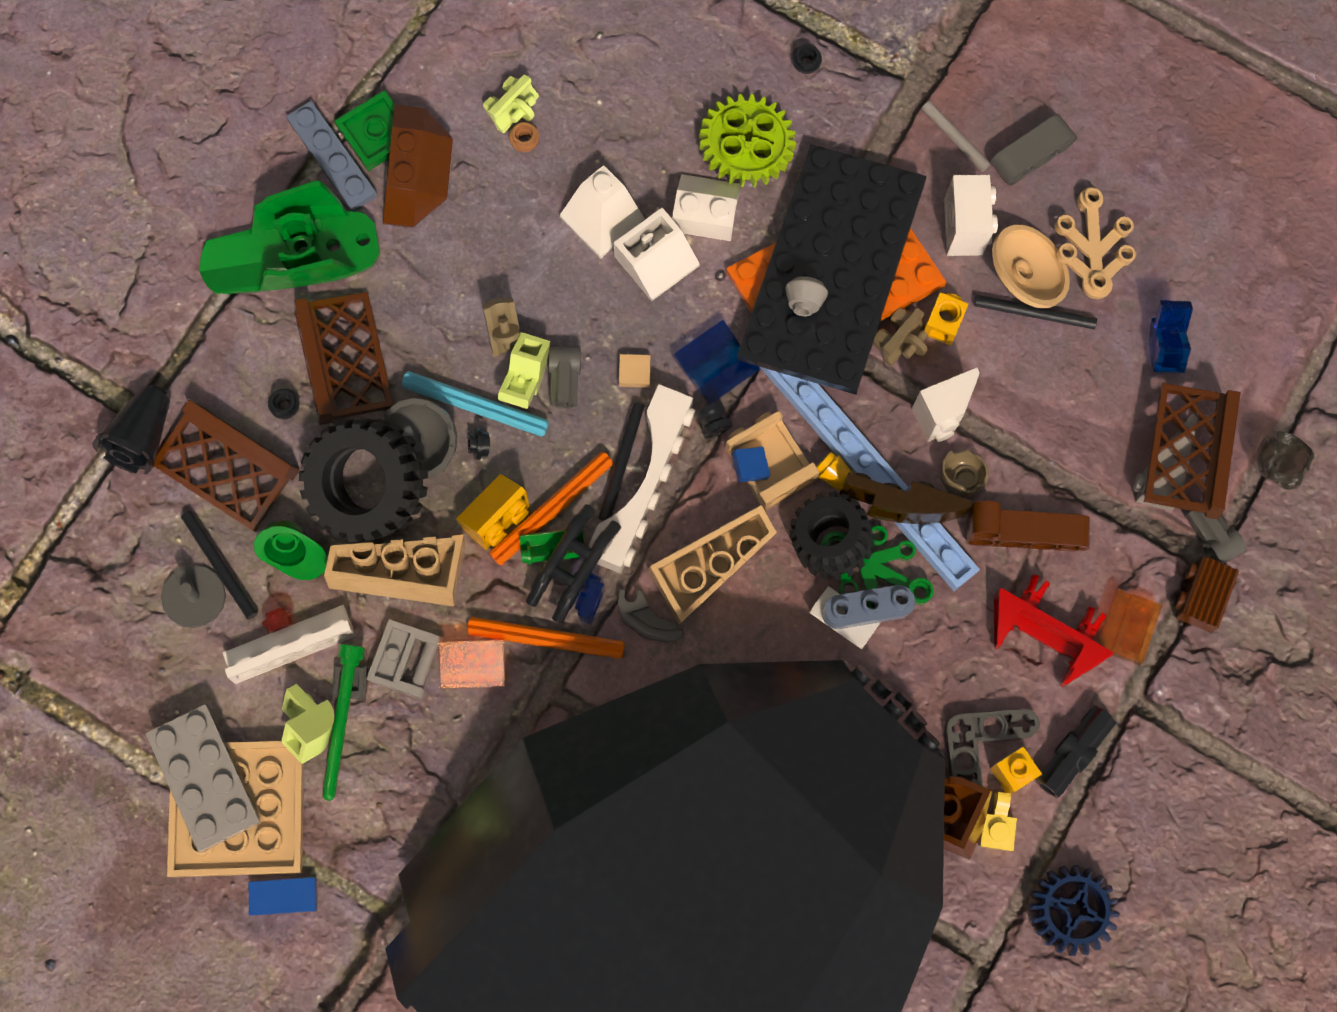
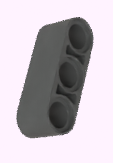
(1033, 149)

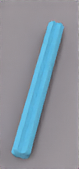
(475, 403)

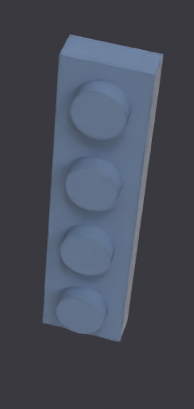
(331, 156)

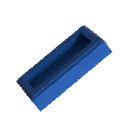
(282, 896)

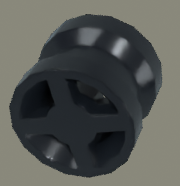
(713, 420)

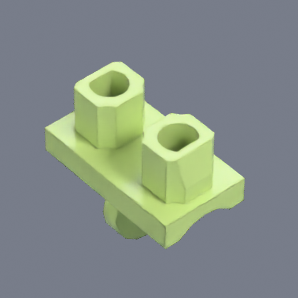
(514, 104)

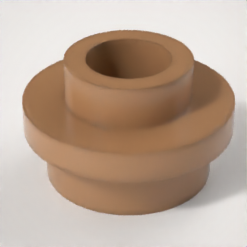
(524, 129)

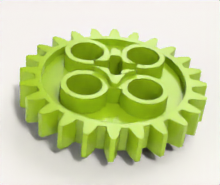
(749, 117)

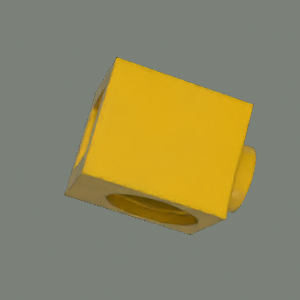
(941, 329)
(1015, 771)

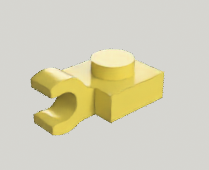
(998, 828)

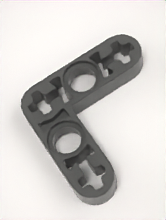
(977, 735)

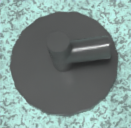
(193, 596)

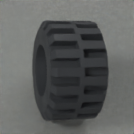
(826, 513)

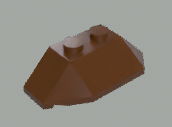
(416, 167)

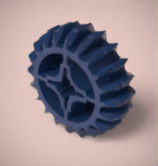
(1069, 923)

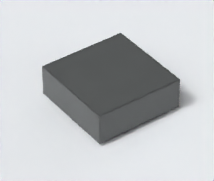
(359, 683)

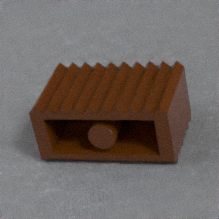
(1206, 593)

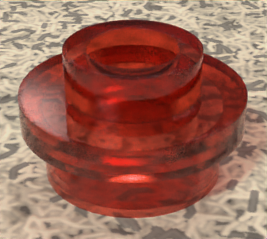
(277, 620)

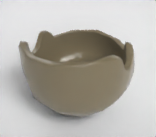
(964, 473)

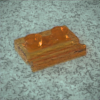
(1130, 626)
(472, 663)

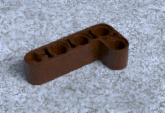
(1026, 529)

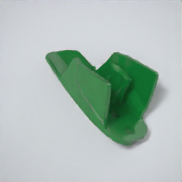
(291, 244)

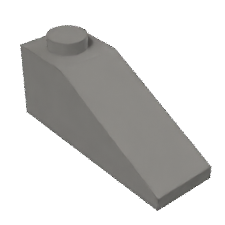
(1167, 460)

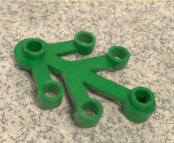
(874, 567)

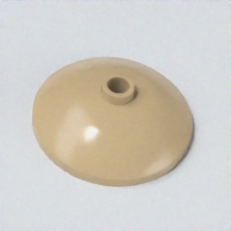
(1029, 266)

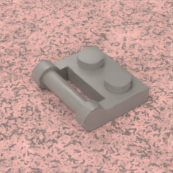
(394, 655)

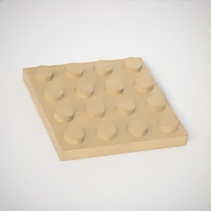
(272, 847)

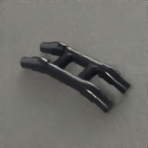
(576, 582)

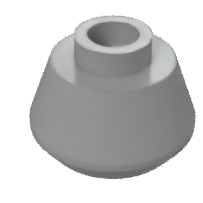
(805, 295)

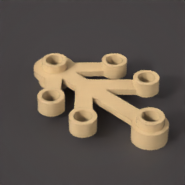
(1093, 246)

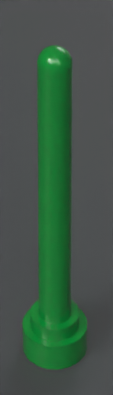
(350, 658)

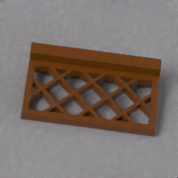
(316, 363)
(238, 442)
(1219, 456)

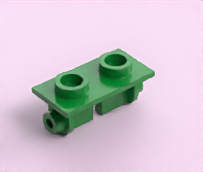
(539, 546)

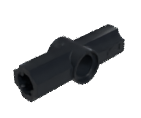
(1075, 751)

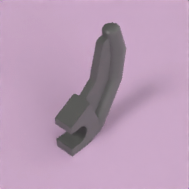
(643, 621)

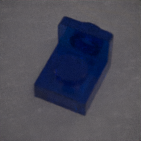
(589, 602)

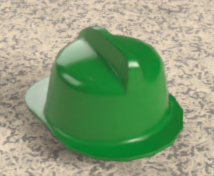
(290, 550)

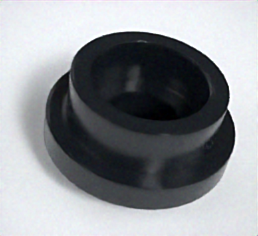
(807, 51)
(283, 395)
(479, 444)

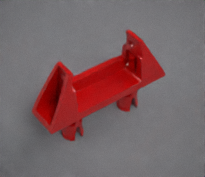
(1026, 616)

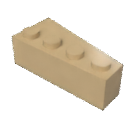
(704, 565)
(402, 570)

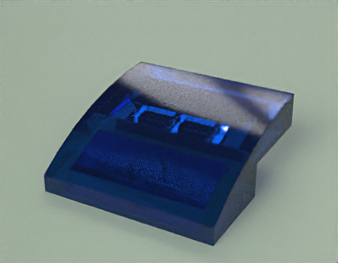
(713, 363)

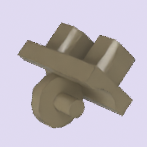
(501, 324)
(907, 339)

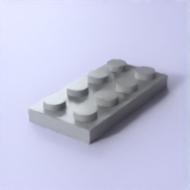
(203, 778)

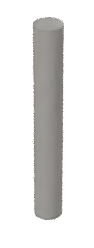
(956, 136)

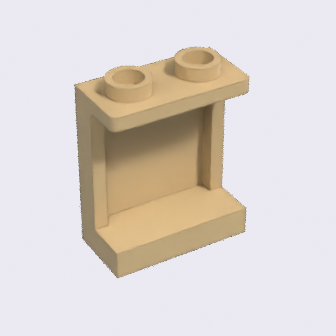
(785, 460)

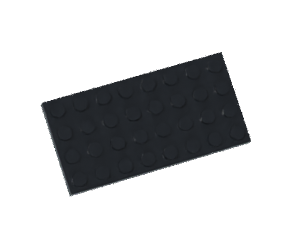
(850, 234)

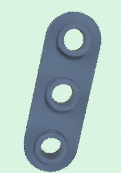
(859, 614)

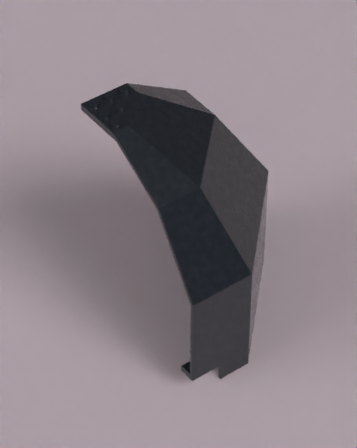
(690, 854)

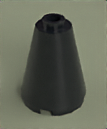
(135, 431)

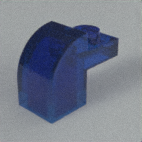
(1169, 336)

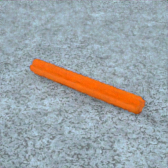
(552, 506)
(546, 637)

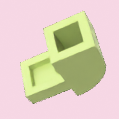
(525, 370)
(309, 724)

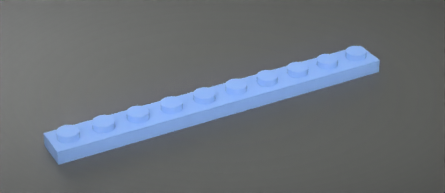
(861, 457)

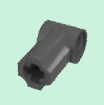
(564, 371)
(1218, 539)

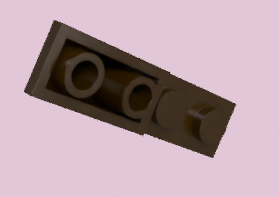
(916, 505)

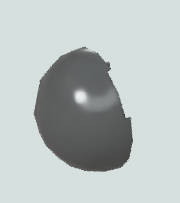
(429, 428)

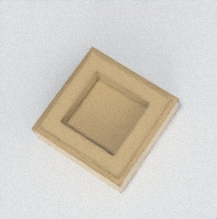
(634, 370)

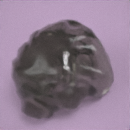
(1284, 459)

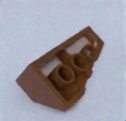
(964, 815)

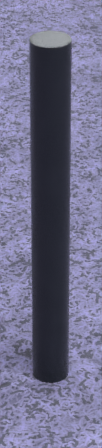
(1034, 312)
(621, 461)
(219, 565)

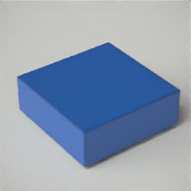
(750, 464)

